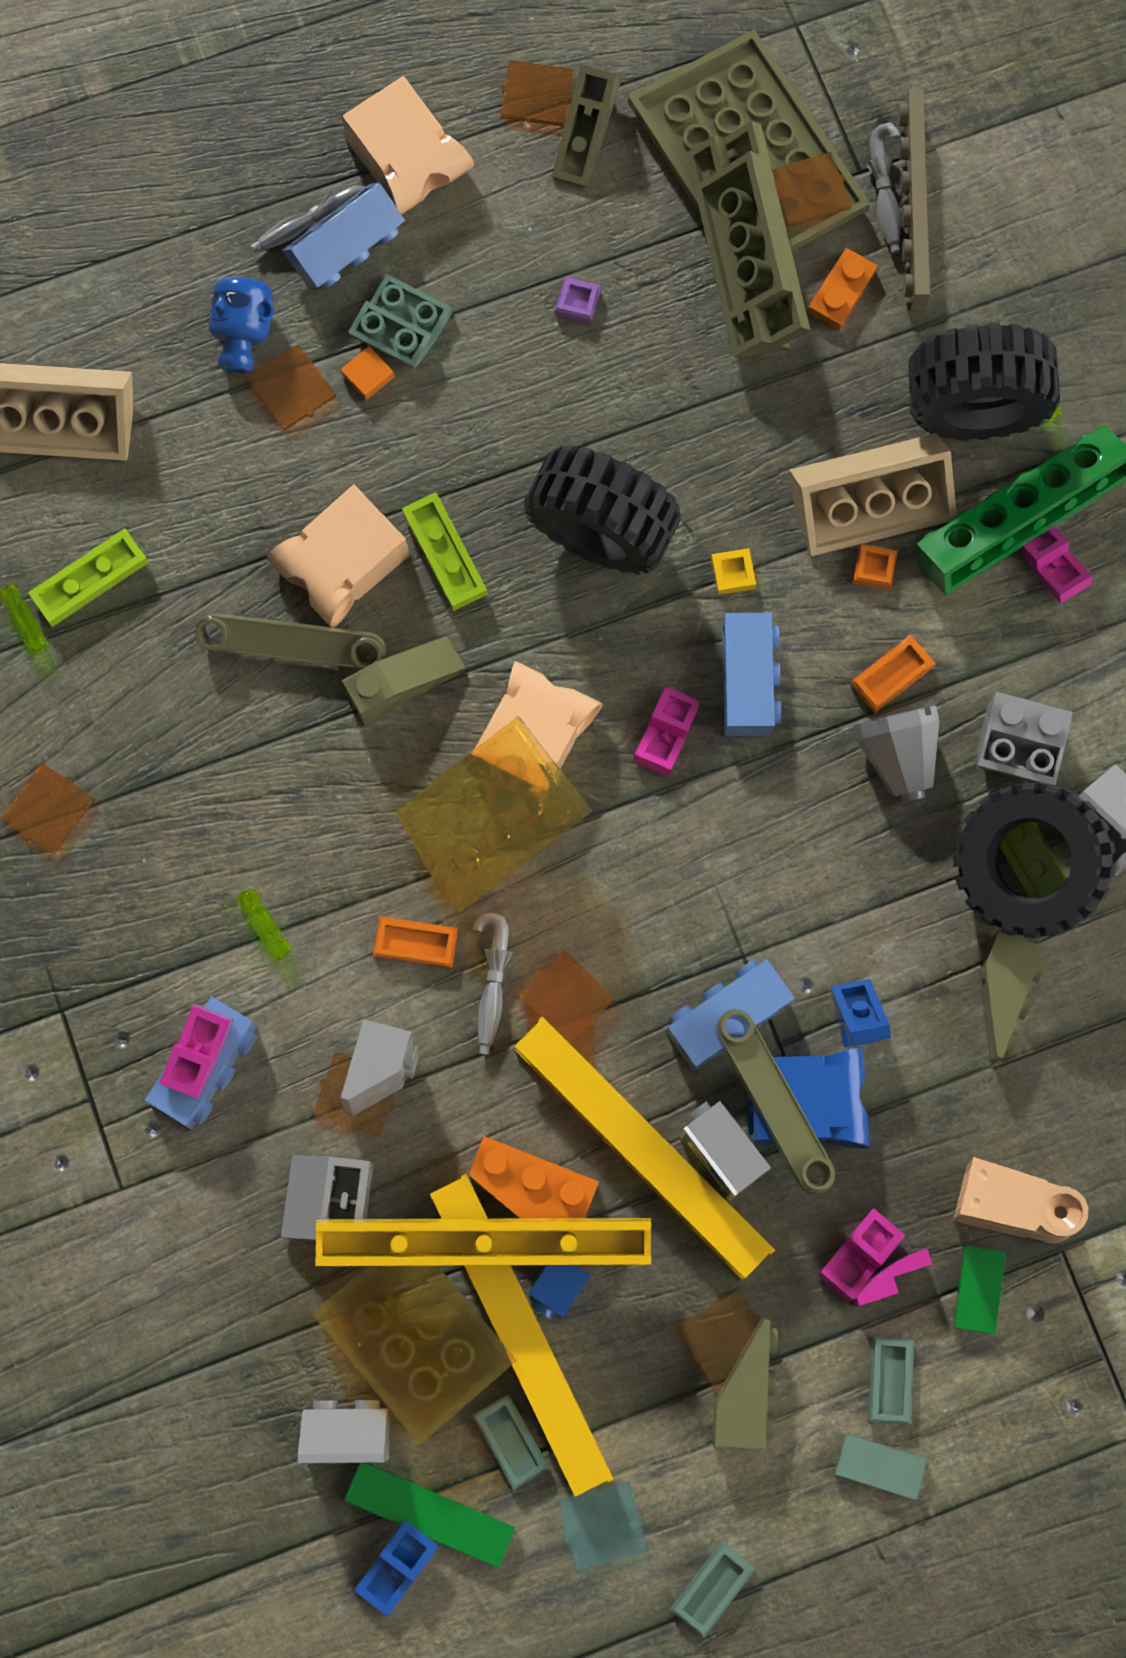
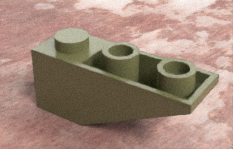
(1004, 982)
(741, 1403)

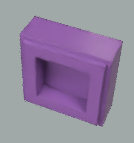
(577, 300)

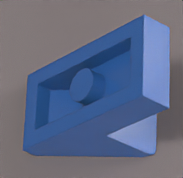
(859, 1013)

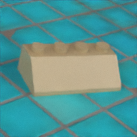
(65, 411)
(874, 494)

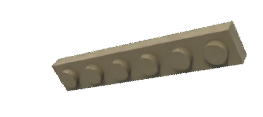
(914, 214)

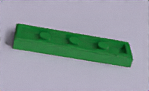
(430, 1513)

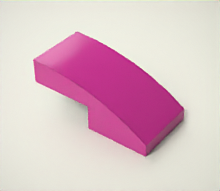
(1056, 565)
(666, 731)
(196, 1051)
(861, 1255)
(883, 1283)

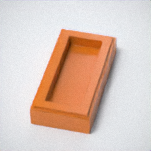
(892, 674)
(415, 942)

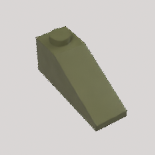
(586, 124)
(401, 678)

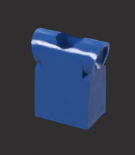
(827, 1095)

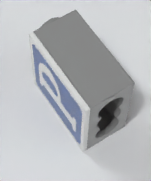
(723, 1149)

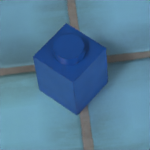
(557, 1289)

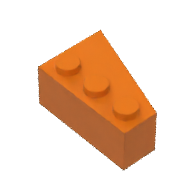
(530, 1184)

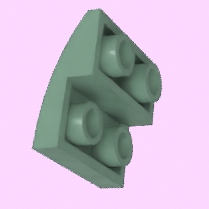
(401, 321)

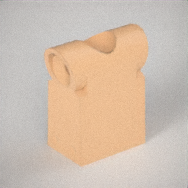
(404, 145)
(341, 554)
(549, 711)
(1019, 1203)

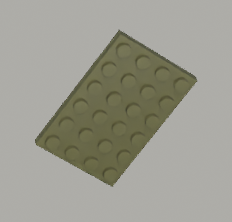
(723, 95)

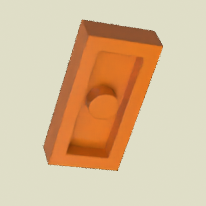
(842, 289)

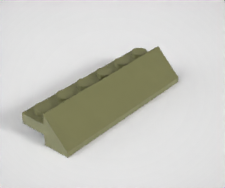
(748, 242)

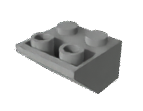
(1023, 739)
(1109, 799)
(324, 1190)

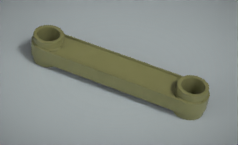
(289, 641)
(775, 1101)

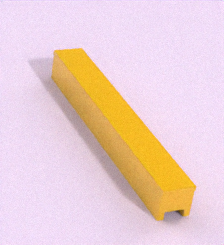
(643, 1149)
(483, 1241)
(535, 1361)

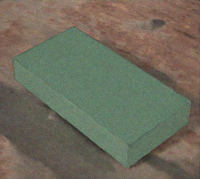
(891, 1380)
(511, 1442)
(880, 1466)
(712, 1589)

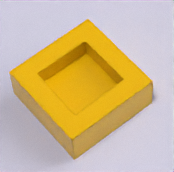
(733, 571)

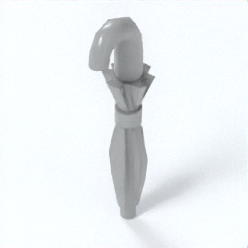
(880, 167)
(297, 224)
(497, 957)

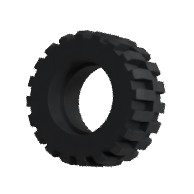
(984, 381)
(602, 509)
(980, 868)

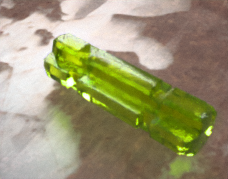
(23, 620)
(264, 924)

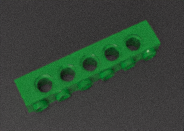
(1080, 477)

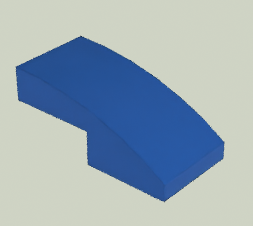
(396, 1568)

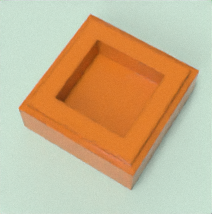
(367, 373)
(875, 567)

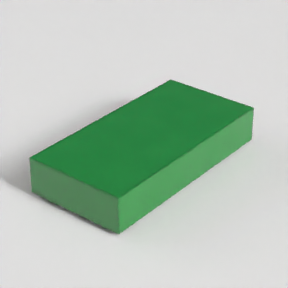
(979, 1290)

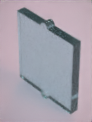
(603, 1525)

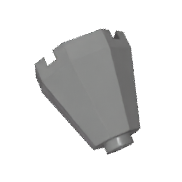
(902, 750)

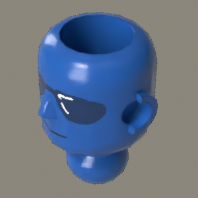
(240, 319)

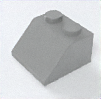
(378, 1066)
(344, 1434)

